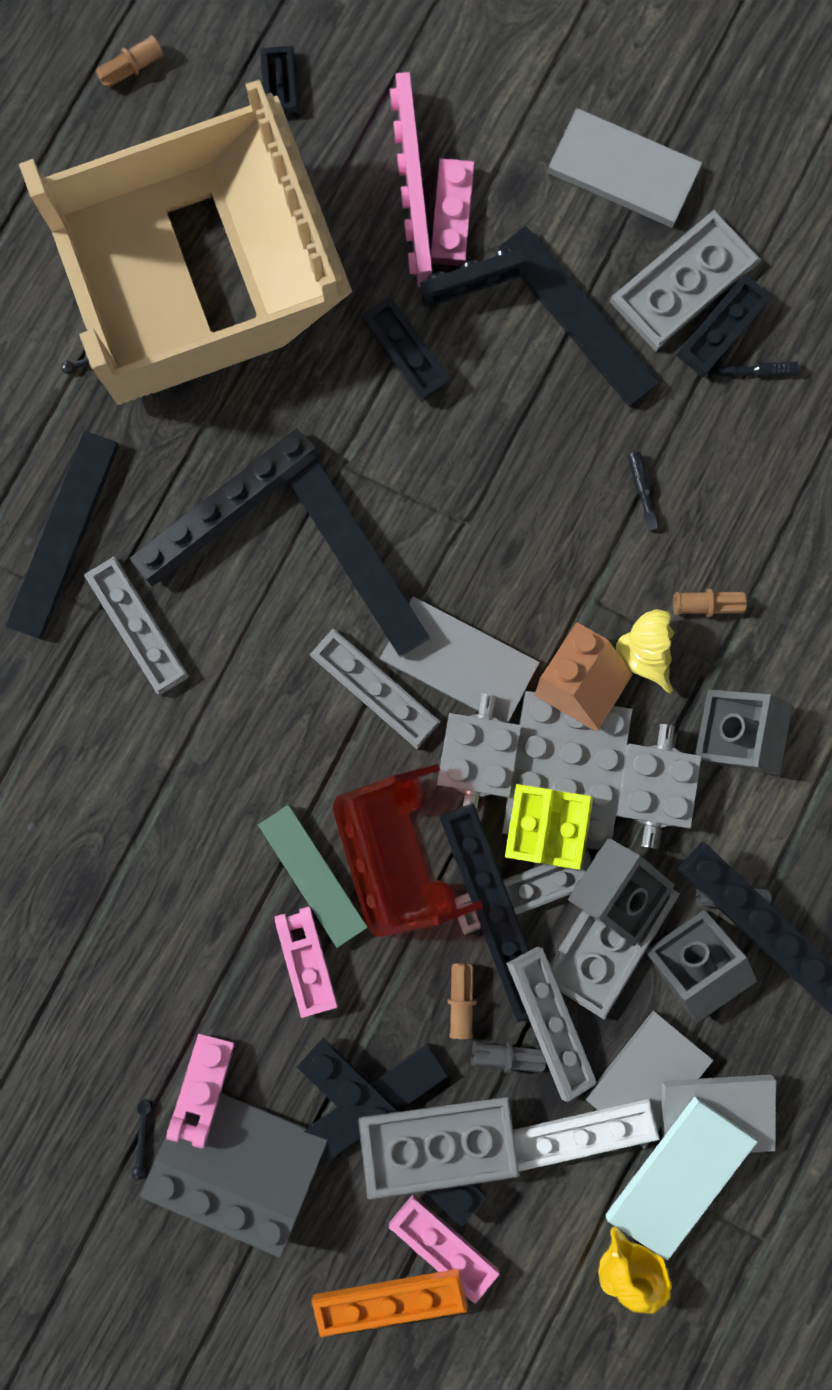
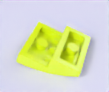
(549, 826)

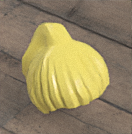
(648, 647)

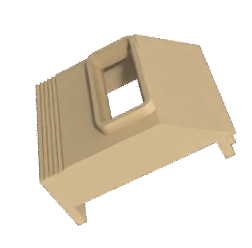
(130, 270)

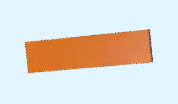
(389, 1302)

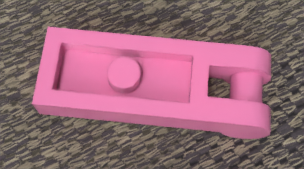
(306, 963)
(201, 1090)

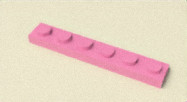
(409, 166)

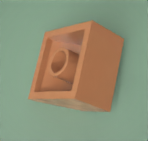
(584, 677)

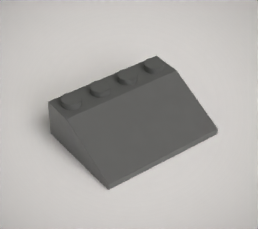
(245, 1177)

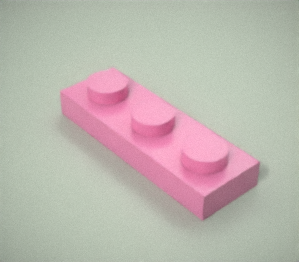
(452, 212)
(443, 1246)

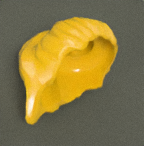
(634, 1275)

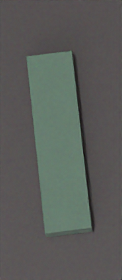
(312, 876)

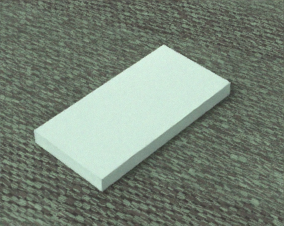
(681, 1178)

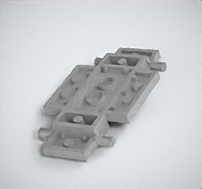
(564, 755)

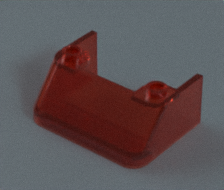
(388, 859)

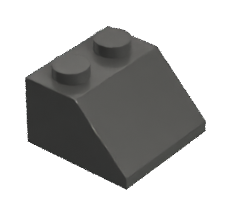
(744, 730)
(621, 891)
(701, 966)

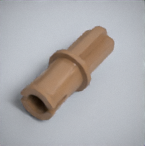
(129, 62)
(709, 602)
(461, 1001)

